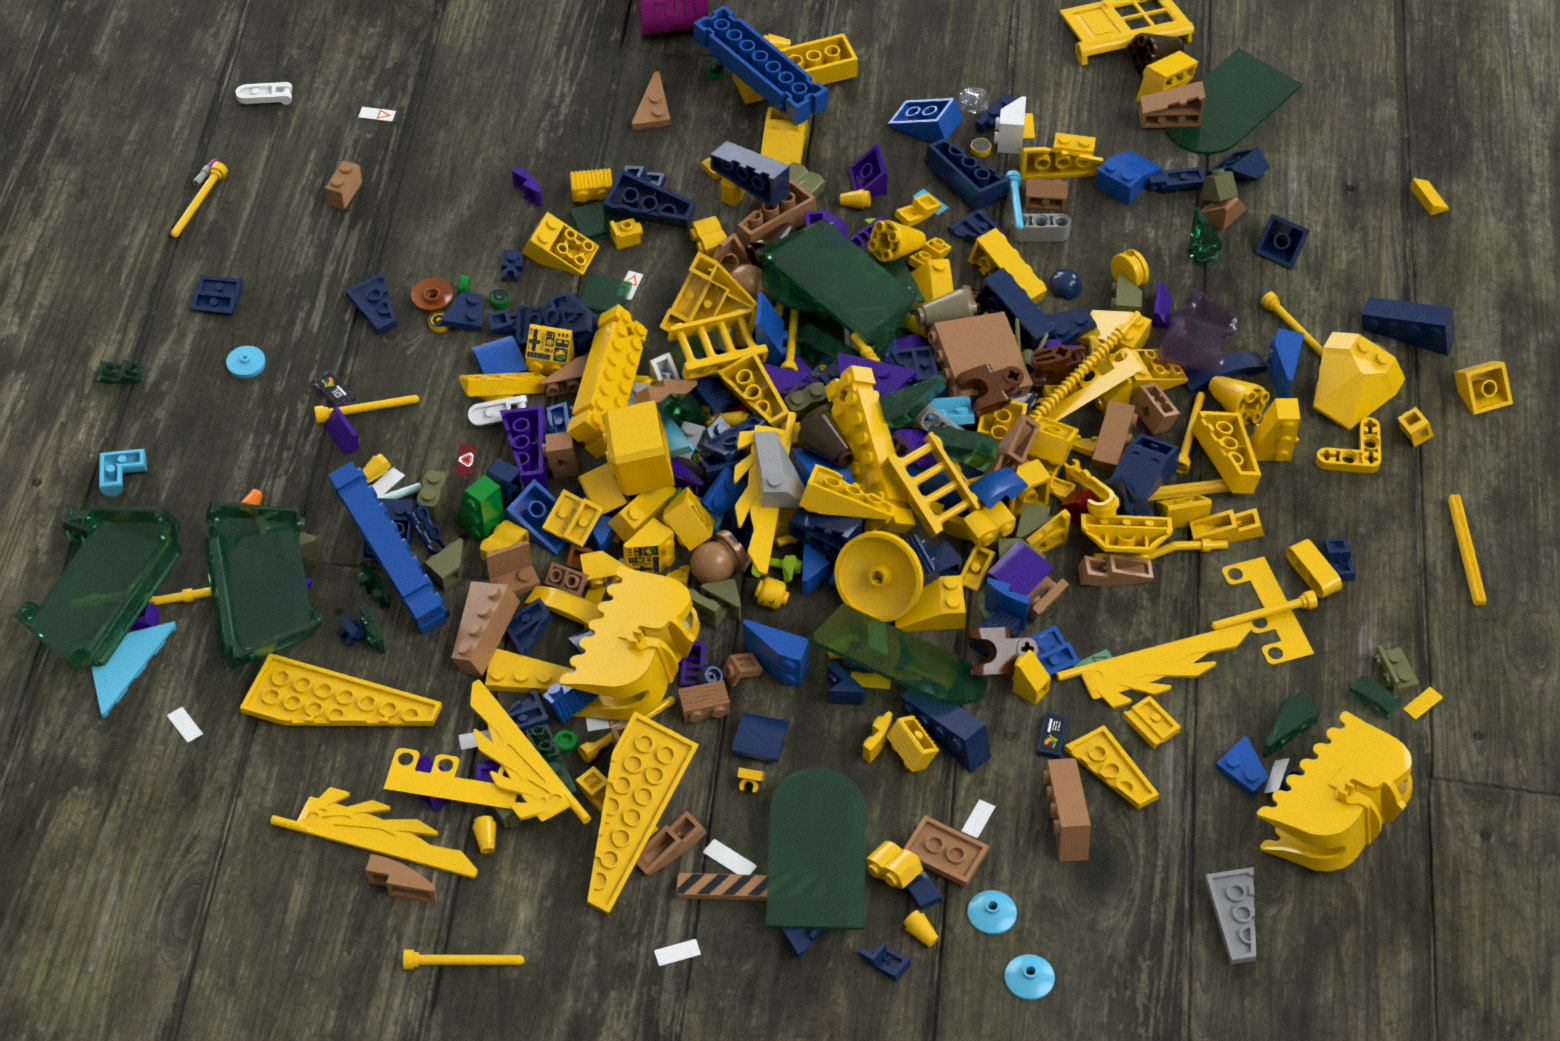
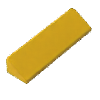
(501, 383)

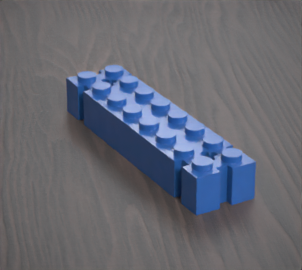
(761, 65)
(389, 547)

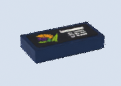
(1052, 735)

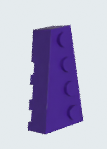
(526, 434)

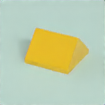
(603, 489)
(1184, 509)

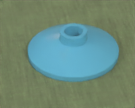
(989, 920)
(1029, 986)

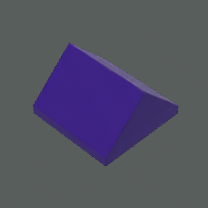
(870, 173)
(787, 380)

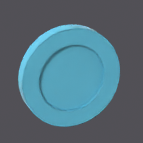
(245, 362)

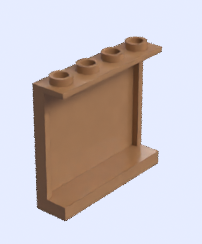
(975, 342)

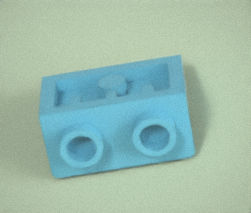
(955, 408)

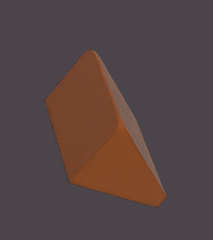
(574, 556)

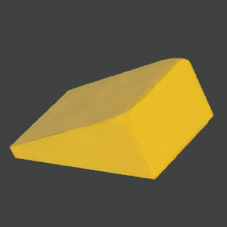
(976, 567)

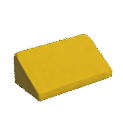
(1428, 196)

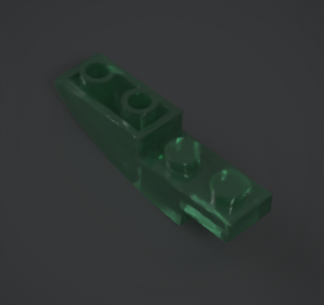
(544, 742)

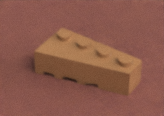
(482, 625)

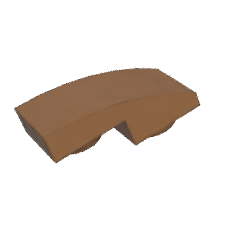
(566, 579)

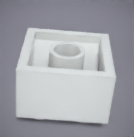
(1010, 127)

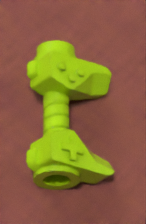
(790, 565)

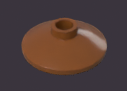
(432, 294)

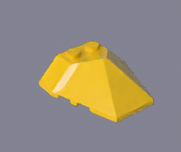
(710, 293)
(1354, 379)

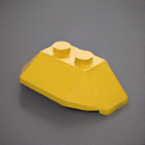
(1126, 532)

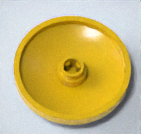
(879, 575)

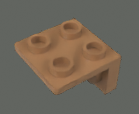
(513, 568)
(1044, 596)

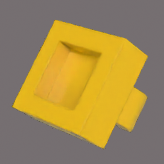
(750, 776)

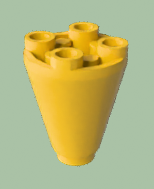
(894, 240)
(1240, 397)

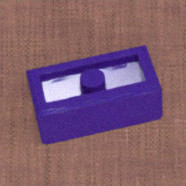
(1161, 307)
(342, 431)

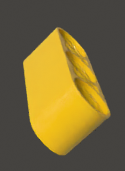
(1314, 568)

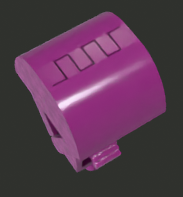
(668, 21)

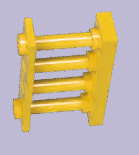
(708, 366)
(921, 504)

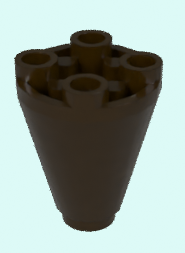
(1150, 48)
(769, 237)
(825, 439)

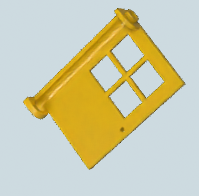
(1104, 30)

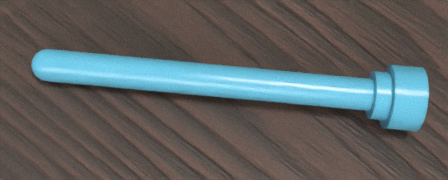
(1015, 182)

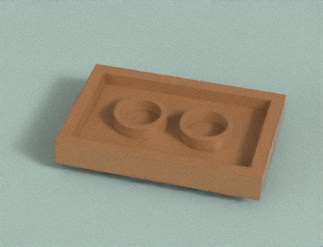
(947, 851)

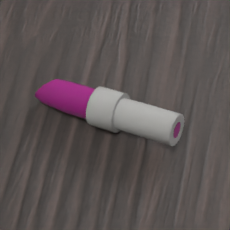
(204, 173)

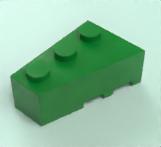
(481, 508)

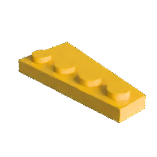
(521, 673)
(1111, 764)

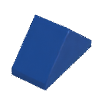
(602, 534)
(815, 569)

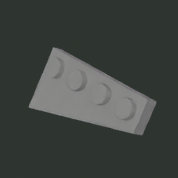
(1235, 911)

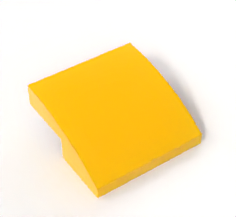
(572, 518)

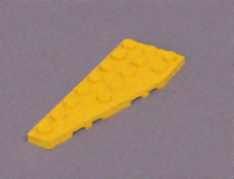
(313, 696)
(638, 788)

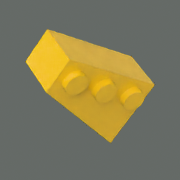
(1167, 73)
(1277, 432)

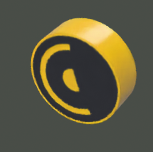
(434, 322)

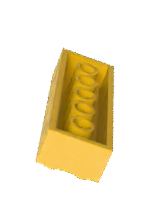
(824, 59)

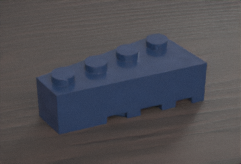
(752, 172)
(966, 175)
(646, 201)
(1002, 293)
(1411, 323)
(951, 728)

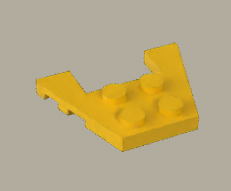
(1059, 487)

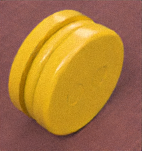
(1132, 266)

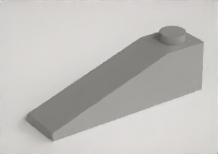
(777, 476)

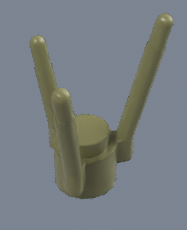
(1026, 354)

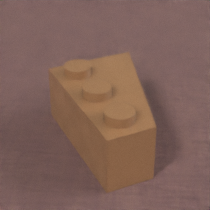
(1173, 107)
(1114, 435)

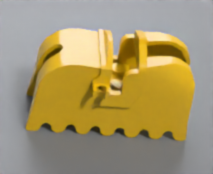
(634, 645)
(1340, 797)

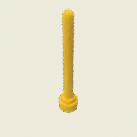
(217, 172)
(1272, 302)
(790, 352)
(323, 413)
(1184, 460)
(1306, 600)
(589, 751)
(414, 959)

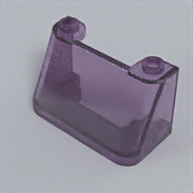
(1198, 333)

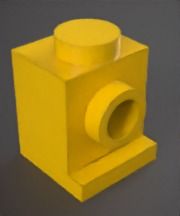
(625, 233)
(1415, 426)

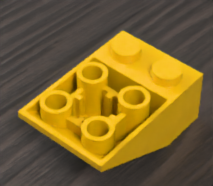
(783, 138)
(560, 246)
(1154, 370)

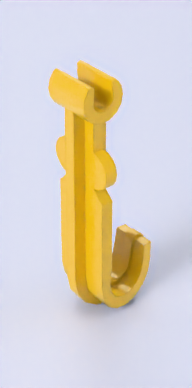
(1108, 500)

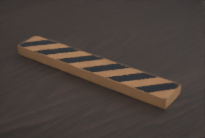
(722, 886)

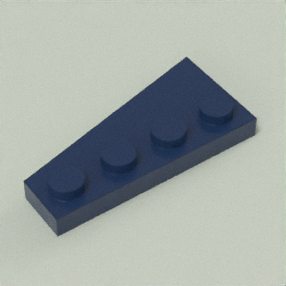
(568, 318)

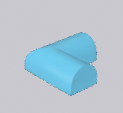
(116, 464)

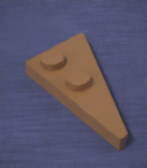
(653, 107)

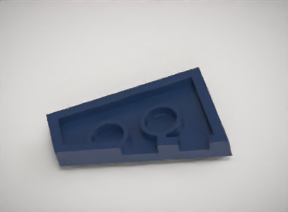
(373, 303)

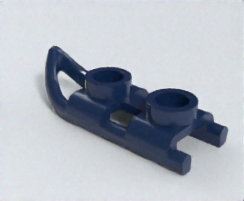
(431, 532)

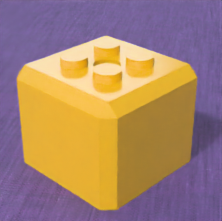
(637, 448)

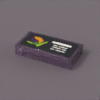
(334, 389)

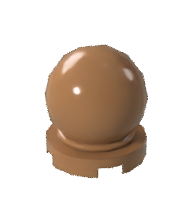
(750, 279)
(718, 559)

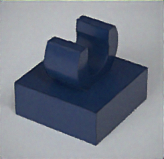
(354, 630)

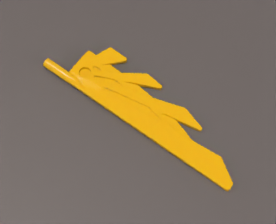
(763, 519)
(1139, 668)
(526, 768)
(388, 837)

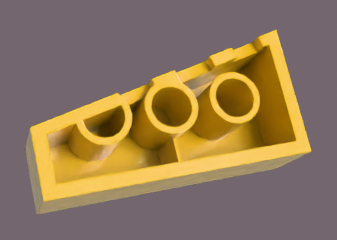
(994, 252)
(755, 389)
(1229, 449)

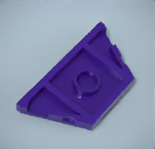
(887, 376)

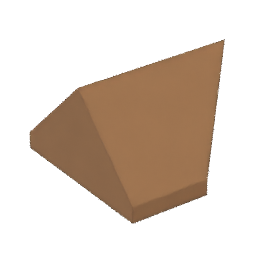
(1224, 212)
(731, 253)

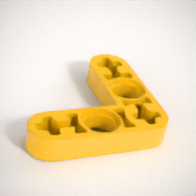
(1360, 456)

